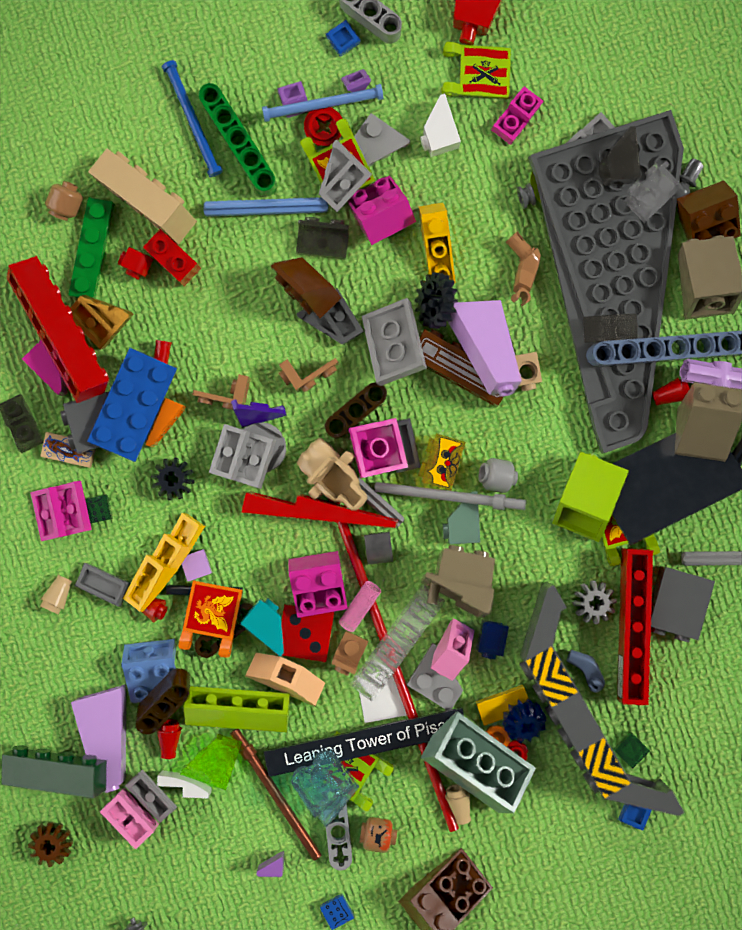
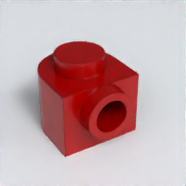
(135, 263)

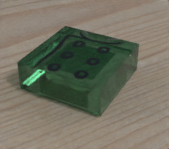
(99, 509)

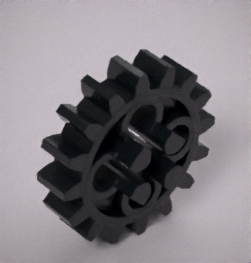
(436, 300)

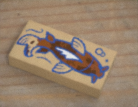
(58, 448)

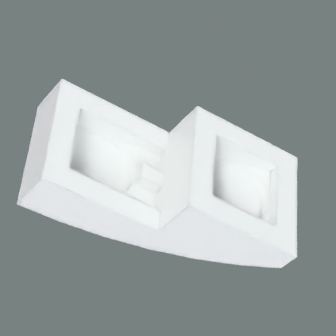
(191, 787)

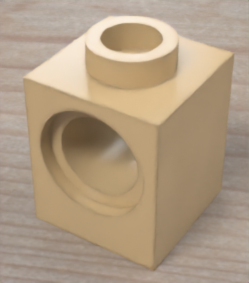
(531, 361)

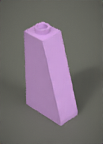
(487, 342)
(103, 730)

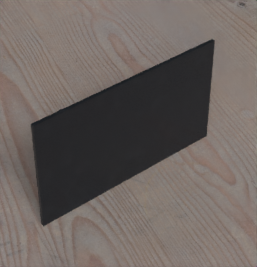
(669, 488)

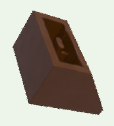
(710, 212)
(306, 286)

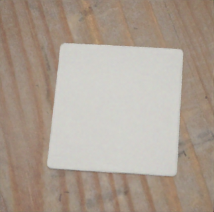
(385, 705)

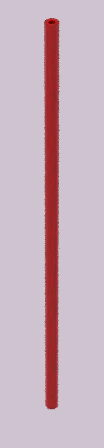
(397, 675)

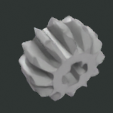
(600, 608)

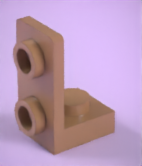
(238, 388)
(349, 653)

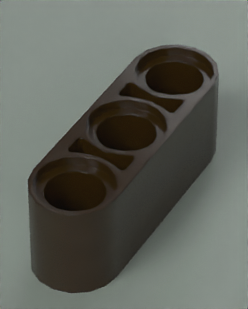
(362, 399)
(163, 701)

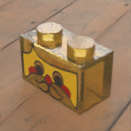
(442, 461)

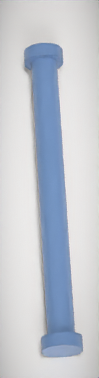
(322, 103)

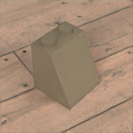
(710, 277)
(708, 421)

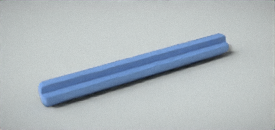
(265, 207)

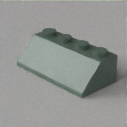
(479, 763)

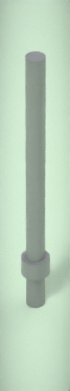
(498, 501)

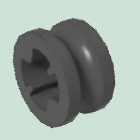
(526, 196)

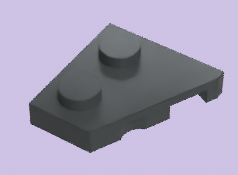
(337, 323)

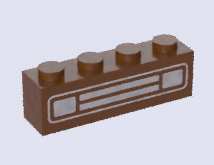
(454, 365)

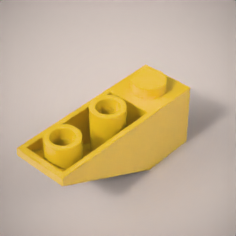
(437, 239)

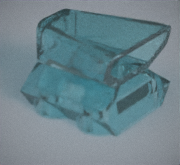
(324, 786)

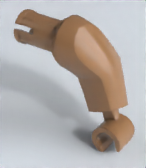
(526, 269)

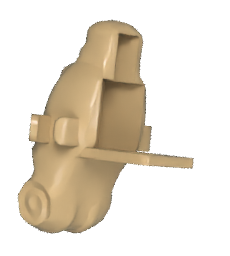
(331, 475)

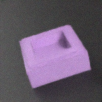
(196, 565)

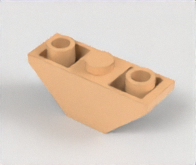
(286, 677)

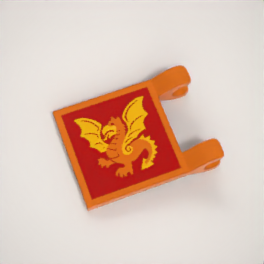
(213, 613)

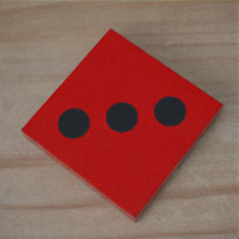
(306, 636)

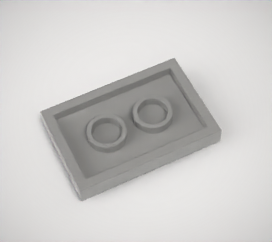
(393, 342)

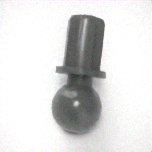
(688, 177)

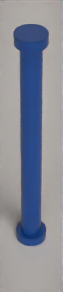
(213, 168)

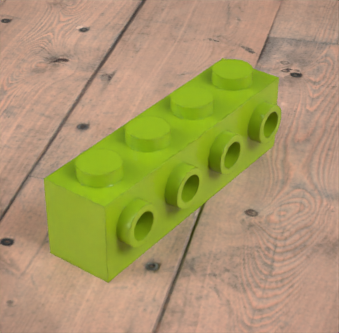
(237, 709)

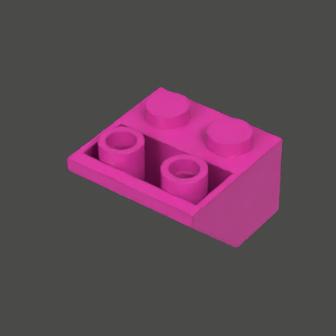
(381, 209)
(317, 584)

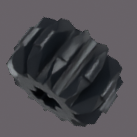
(167, 485)

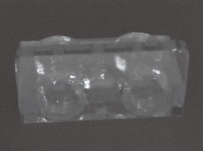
(653, 192)

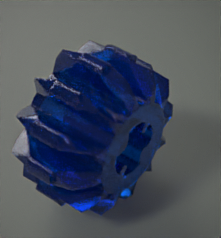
(524, 721)

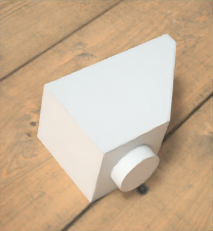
(440, 130)

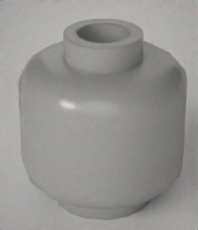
(497, 475)

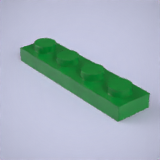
(91, 248)

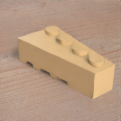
(143, 195)

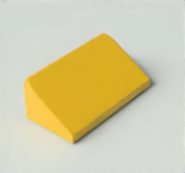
(492, 707)

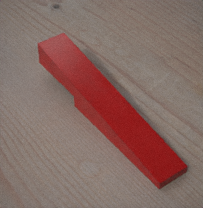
(312, 509)

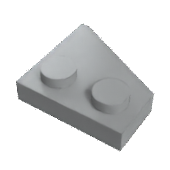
(379, 140)
(342, 177)
(432, 685)

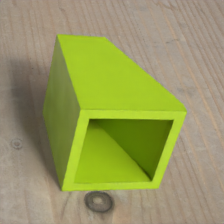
(590, 496)

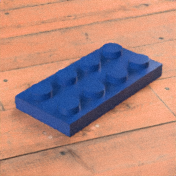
(132, 405)

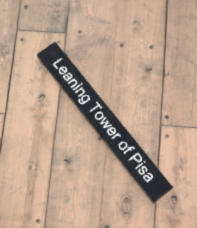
(358, 742)

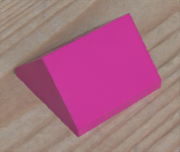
(378, 448)

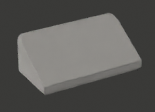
(151, 796)

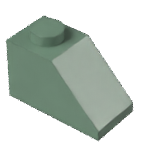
(463, 524)

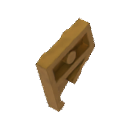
(99, 319)

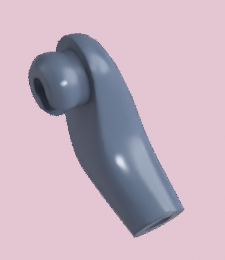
(590, 669)

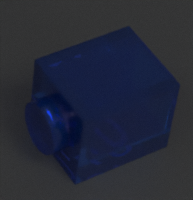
(492, 639)

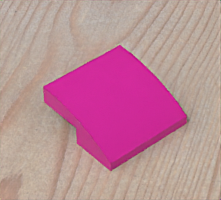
(61, 511)

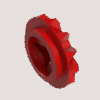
(323, 115)

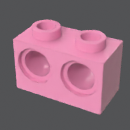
(129, 818)

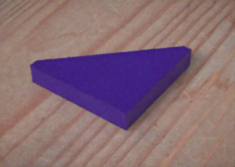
(256, 413)

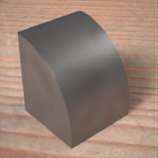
(378, 548)

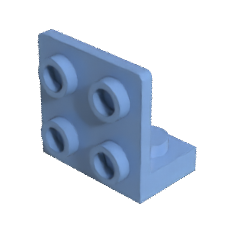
(147, 665)

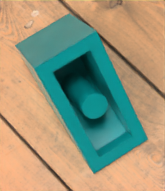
(265, 624)

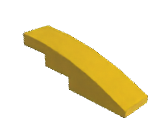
(162, 565)

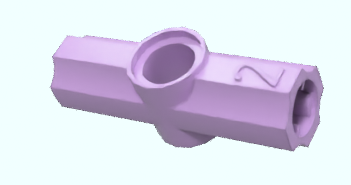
(713, 373)

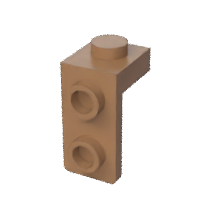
(289, 375)

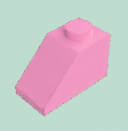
(453, 650)

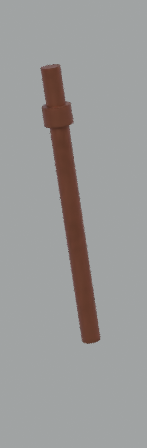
(248, 753)

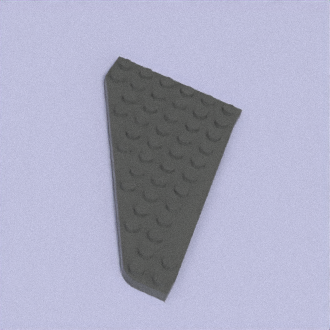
(610, 263)

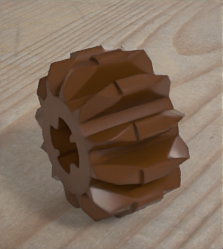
(56, 838)

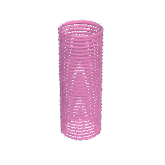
(361, 606)

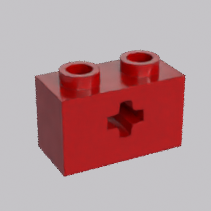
(172, 257)

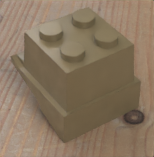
(463, 579)

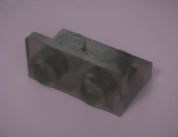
(322, 238)

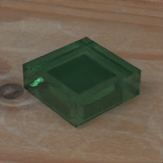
(631, 749)

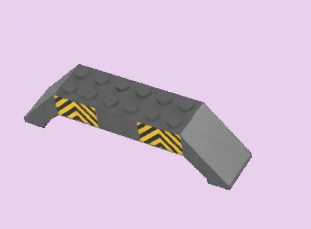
(577, 723)

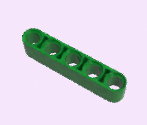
(233, 129)

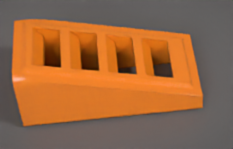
(166, 417)

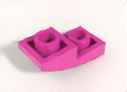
(517, 115)

